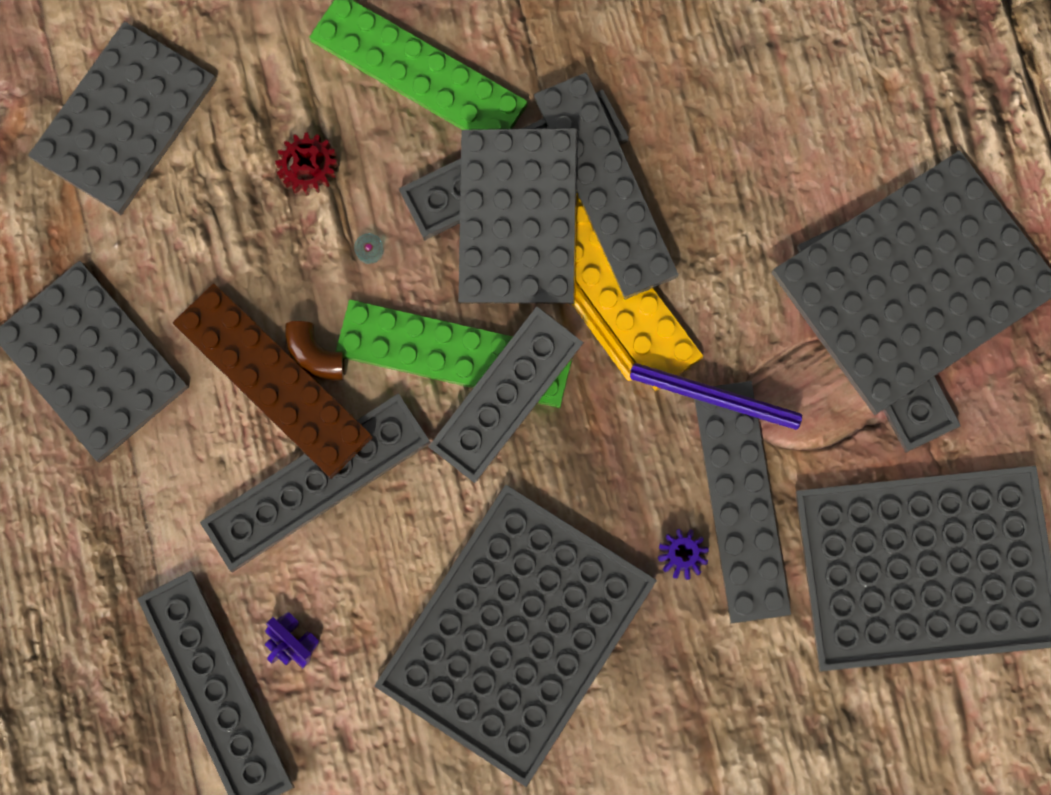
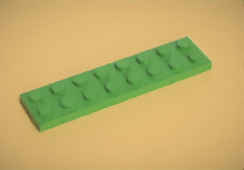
(416, 68)
(427, 347)

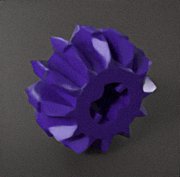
(689, 546)

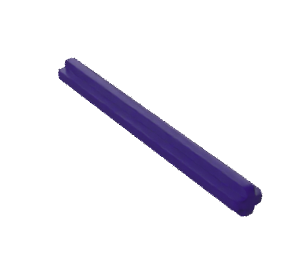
(716, 396)

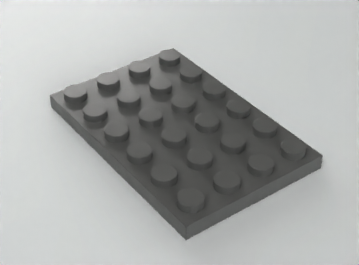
(122, 118)
(518, 216)
(90, 361)

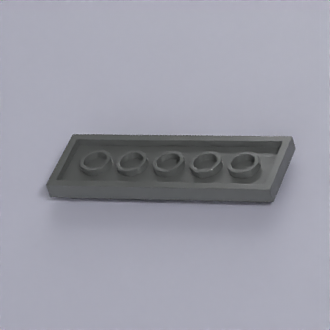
(506, 394)

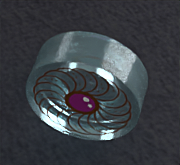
(369, 248)

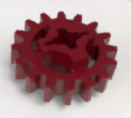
(309, 151)

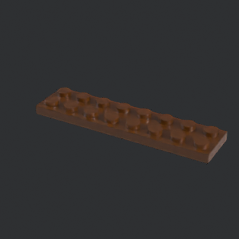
(272, 381)

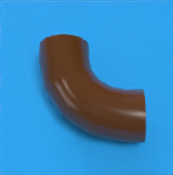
(310, 355)

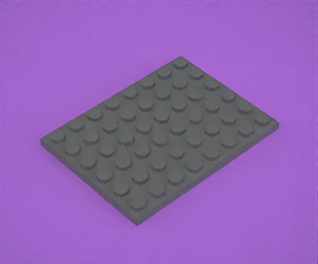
(916, 282)
(927, 568)
(515, 635)

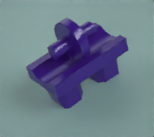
(284, 641)

